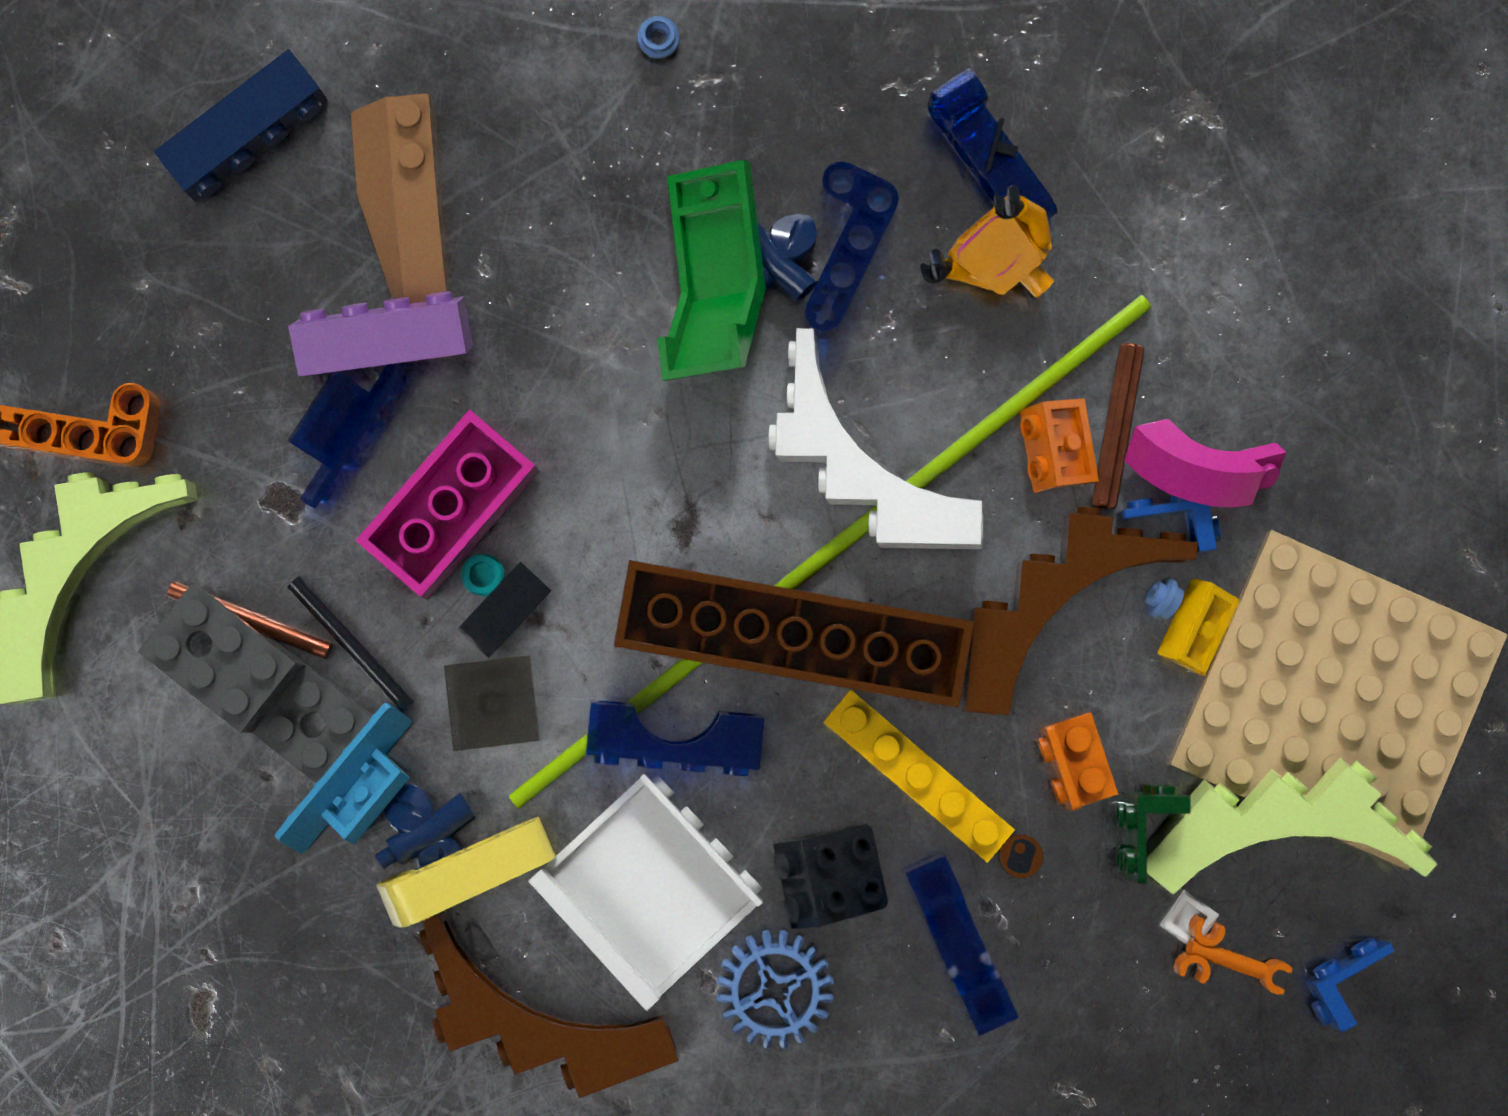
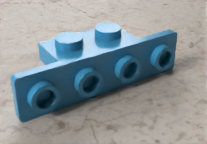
(353, 787)

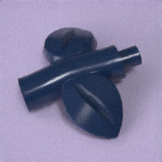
(788, 242)
(420, 829)

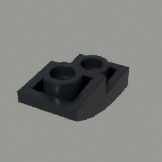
(504, 609)

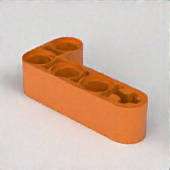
(107, 435)

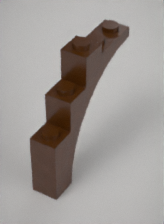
(1042, 587)
(479, 1009)

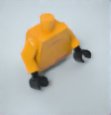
(999, 249)

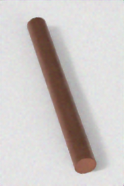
(267, 626)

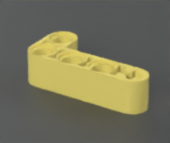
(466, 873)

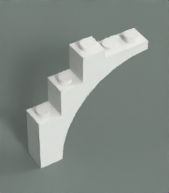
(904, 512)

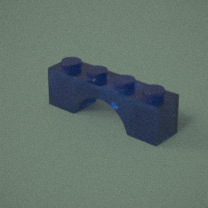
(728, 742)
(960, 944)

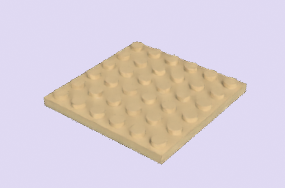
(1335, 669)

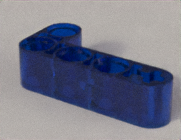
(969, 128)
(844, 255)

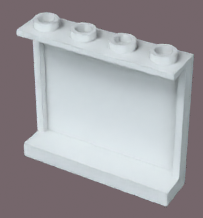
(647, 889)

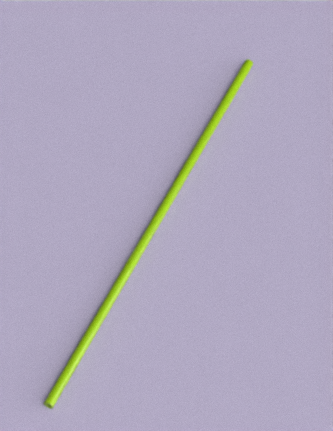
(861, 525)

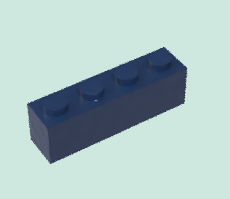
(241, 126)

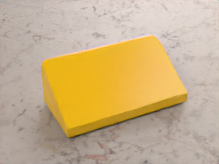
(1198, 626)

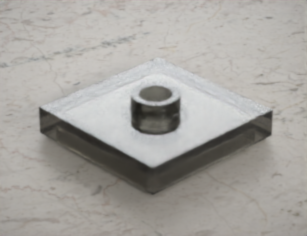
(492, 703)

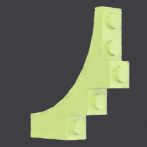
(55, 566)
(1275, 810)

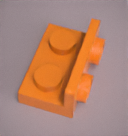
(1058, 444)
(1077, 762)

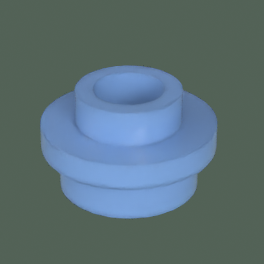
(655, 25)
(1163, 598)

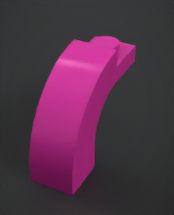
(1200, 473)

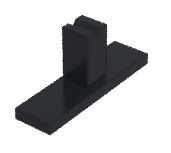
(999, 147)

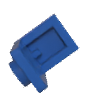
(1200, 524)
(1329, 1004)

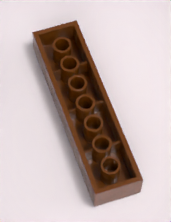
(793, 633)

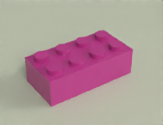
(447, 505)

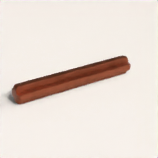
(1118, 425)

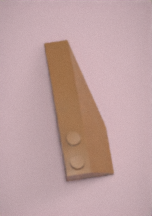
(402, 192)

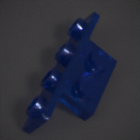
(338, 423)

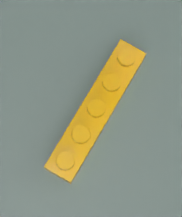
(919, 776)

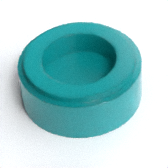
(482, 574)

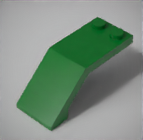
(716, 269)

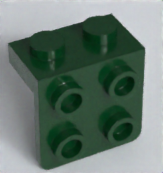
(1131, 816)

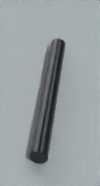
(351, 644)

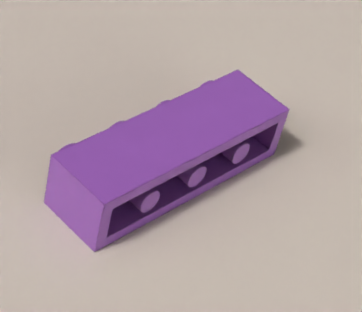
(380, 335)

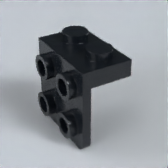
(830, 877)

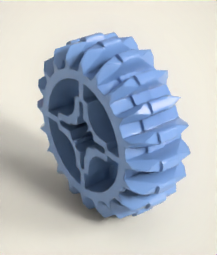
(757, 999)

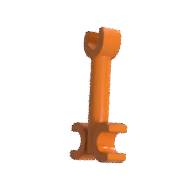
(1202, 949)

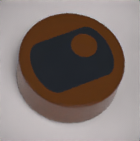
(1020, 856)

